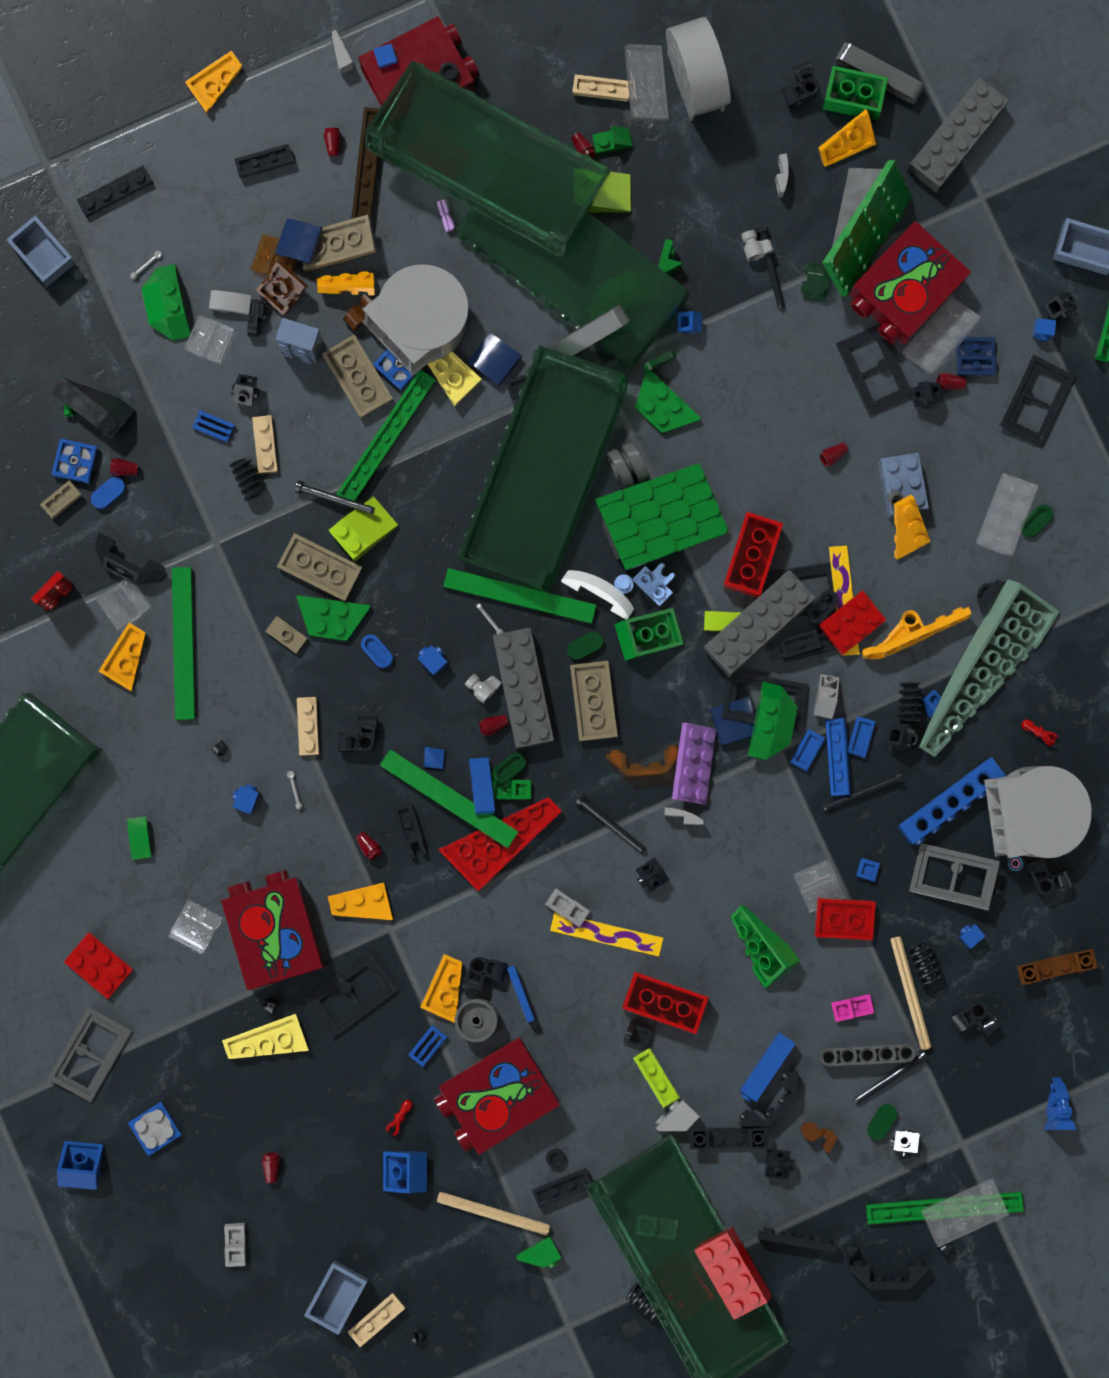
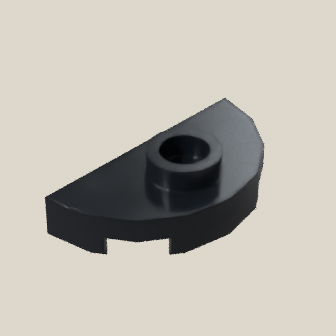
(988, 593)

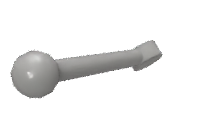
(157, 255)
(498, 631)
(291, 775)

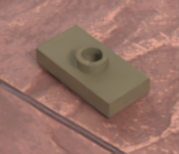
(61, 499)
(286, 635)

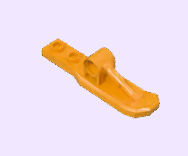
(907, 635)

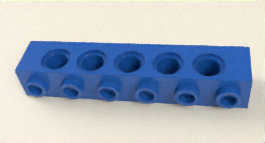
(909, 826)

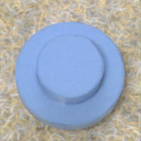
(624, 583)

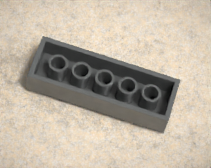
(958, 135)
(759, 623)
(523, 688)

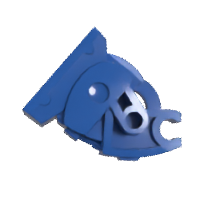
(1058, 1109)

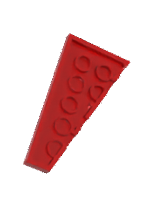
(482, 857)

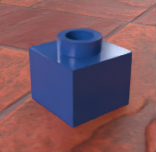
(689, 322)
(1044, 329)
(971, 935)

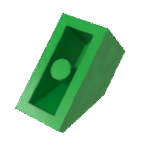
(541, 1254)

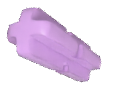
(445, 214)

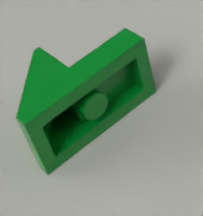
(612, 140)
(666, 264)

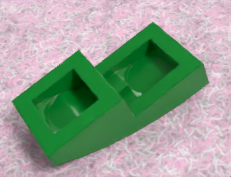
(512, 790)
(139, 837)

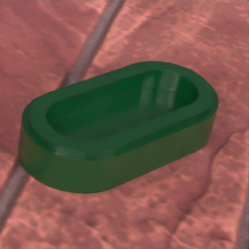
(658, 361)
(1037, 521)
(585, 645)
(508, 768)
(881, 1121)

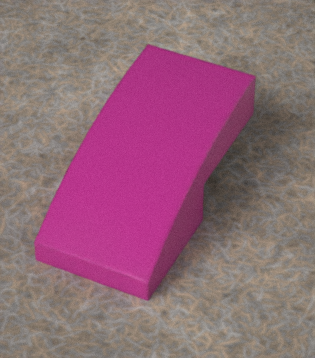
(853, 1007)

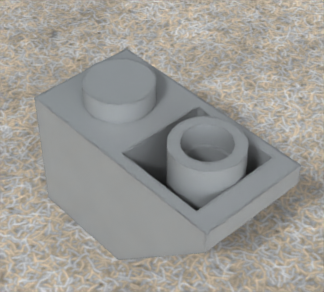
(826, 696)
(678, 1119)

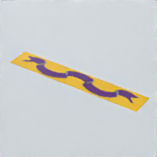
(842, 581)
(609, 935)

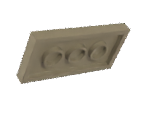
(343, 242)
(357, 376)
(319, 567)
(593, 701)

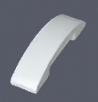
(602, 588)

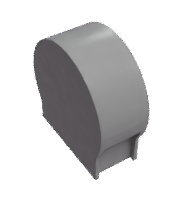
(698, 66)
(419, 315)
(1037, 812)

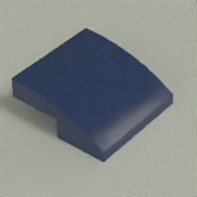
(298, 241)
(976, 356)
(494, 359)
(731, 730)

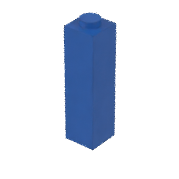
(766, 1067)

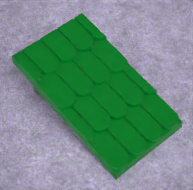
(867, 214)
(661, 516)

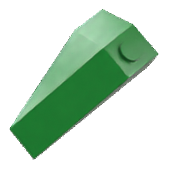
(768, 952)

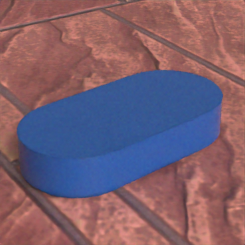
(108, 493)
(377, 651)

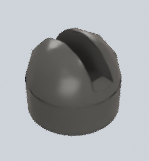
(894, 496)

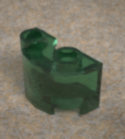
(817, 282)

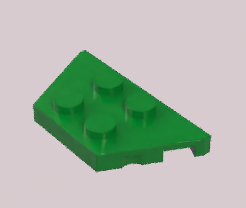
(662, 406)
(330, 617)

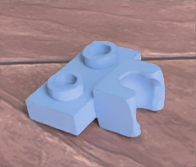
(654, 583)

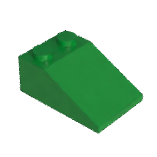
(649, 634)

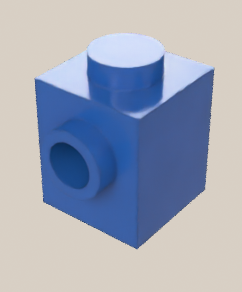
(432, 659)
(246, 798)

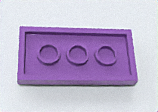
(694, 763)

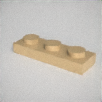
(601, 88)
(265, 444)
(308, 726)
(376, 1319)

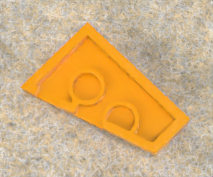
(214, 80)
(849, 140)
(345, 282)
(909, 527)
(124, 657)
(362, 903)
(444, 989)

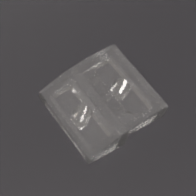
(210, 339)
(123, 604)
(818, 882)
(195, 927)

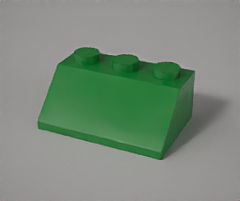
(855, 91)

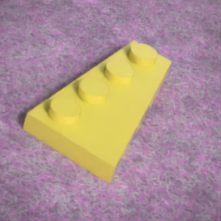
(454, 377)
(273, 1038)

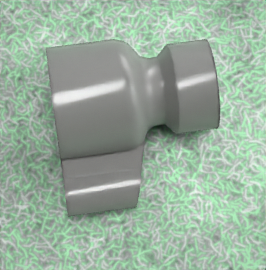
(755, 249)
(483, 690)

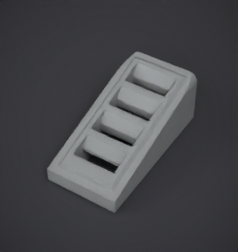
(343, 58)

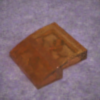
(266, 257)

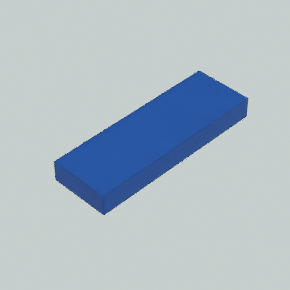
(481, 786)
(520, 994)

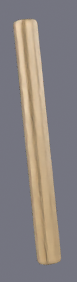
(910, 992)
(493, 1213)

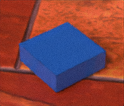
(385, 56)
(867, 869)

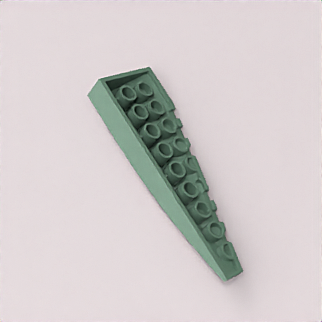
(1002, 641)

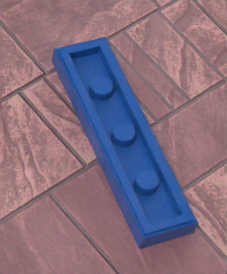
(838, 757)

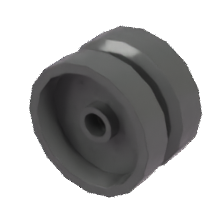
(627, 464)
(485, 1012)

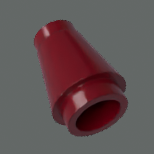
(332, 140)
(582, 145)
(950, 381)
(833, 454)
(122, 467)
(493, 724)
(369, 847)
(271, 1166)

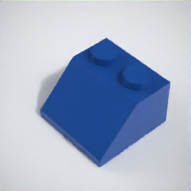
(80, 1165)
(405, 1171)

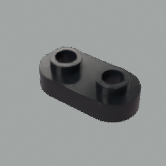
(822, 607)

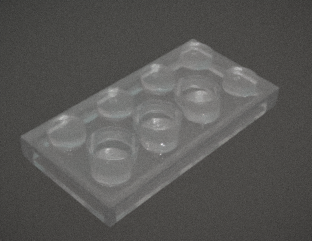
(646, 82)
(941, 335)
(1007, 515)
(964, 1212)

